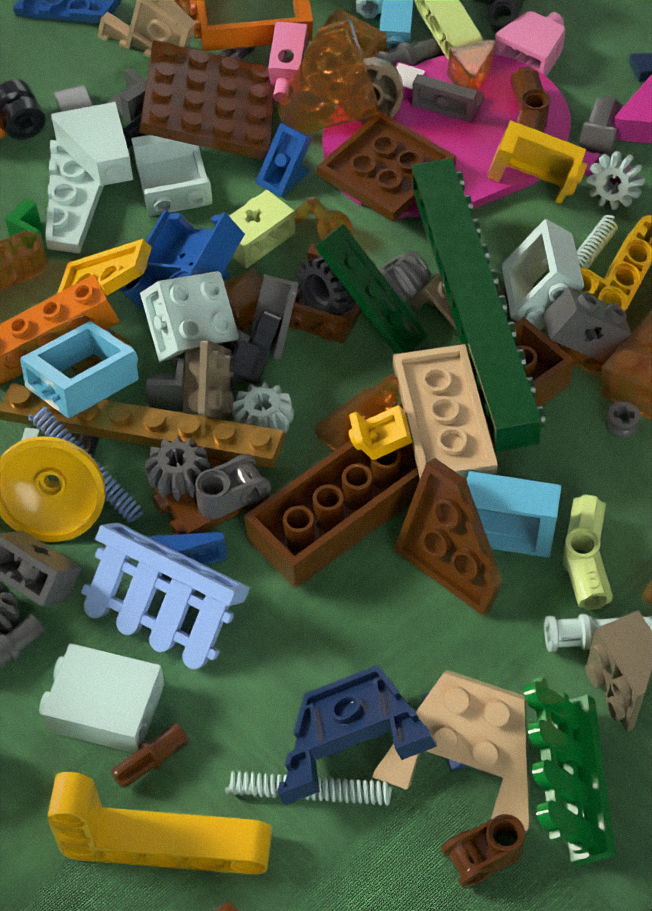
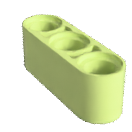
(448, 23)

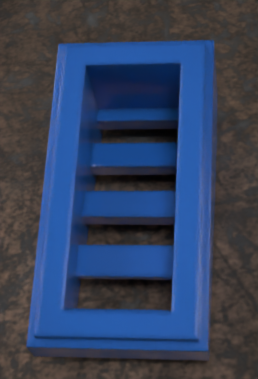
(201, 547)

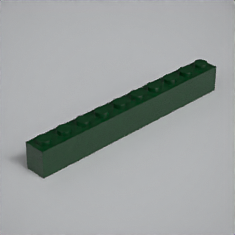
(476, 306)

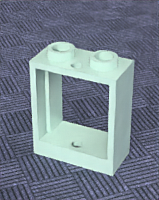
(543, 249)

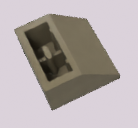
(622, 665)

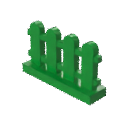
(579, 777)

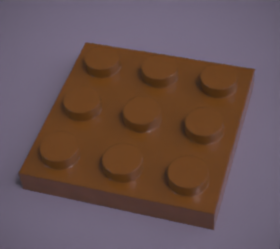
(378, 165)

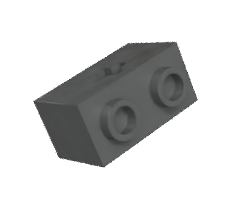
(586, 324)
(36, 569)

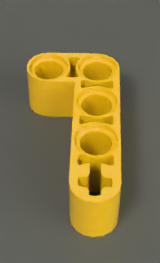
(626, 269)

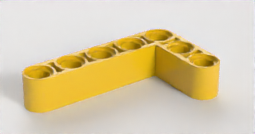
(152, 838)

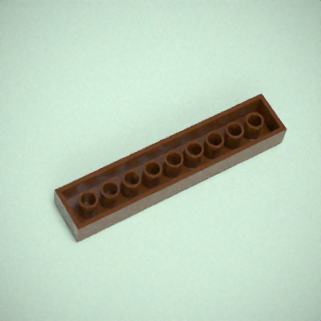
(353, 495)

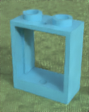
(71, 396)
(516, 497)

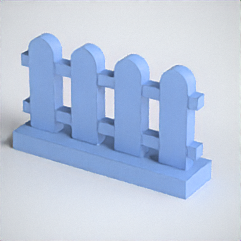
(180, 593)

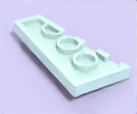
(71, 203)

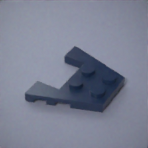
(346, 715)

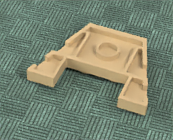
(150, 21)
(476, 728)

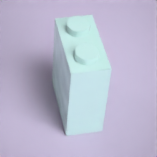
(102, 698)

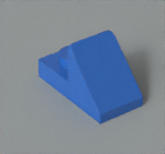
(283, 162)

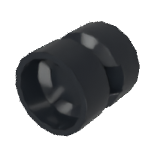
(20, 110)

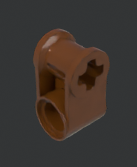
(479, 855)

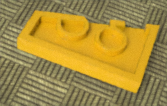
(111, 267)

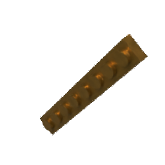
(150, 425)

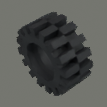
(314, 291)

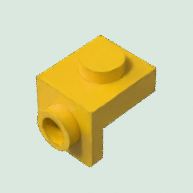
(380, 433)

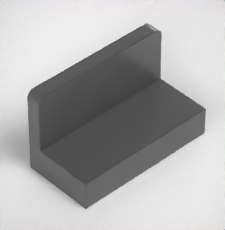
(446, 98)
(279, 297)

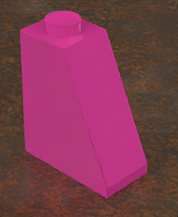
(635, 118)

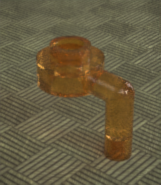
(327, 219)

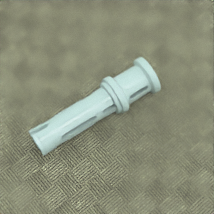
(574, 631)

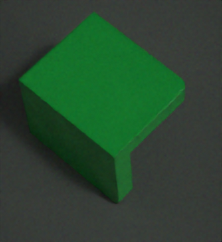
(26, 218)

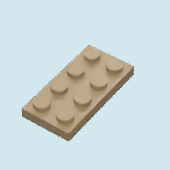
(444, 410)

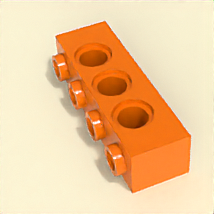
(50, 320)

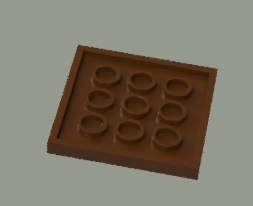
(208, 101)

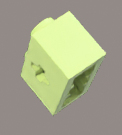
(265, 224)

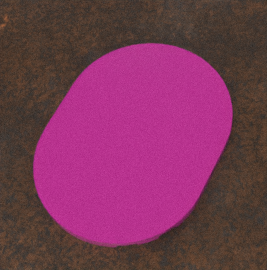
(472, 142)

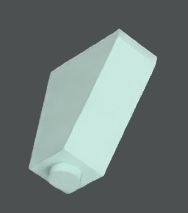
(95, 142)

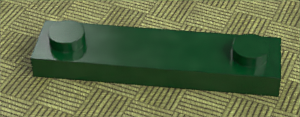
(370, 290)

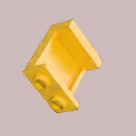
(541, 157)

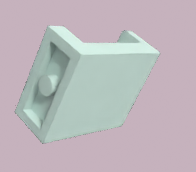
(170, 175)

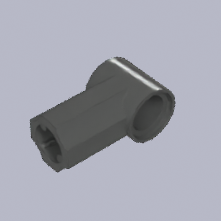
(600, 131)

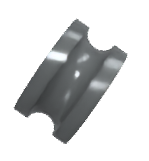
(629, 412)

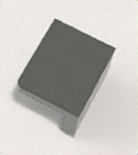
(130, 101)
(167, 389)

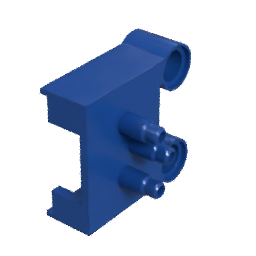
(185, 251)

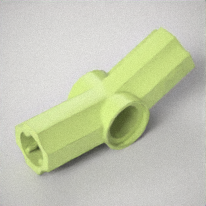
(587, 569)

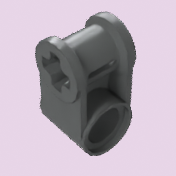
(233, 487)

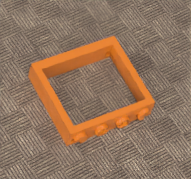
(244, 33)

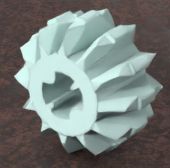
(615, 193)
(264, 407)

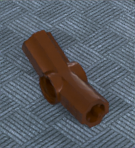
(530, 98)

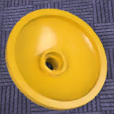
(45, 507)

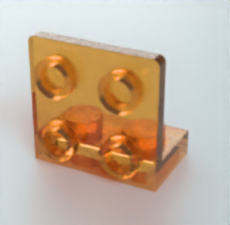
(368, 403)

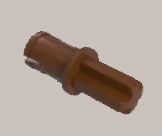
(150, 755)

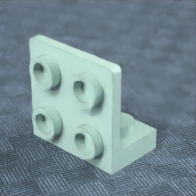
(188, 312)

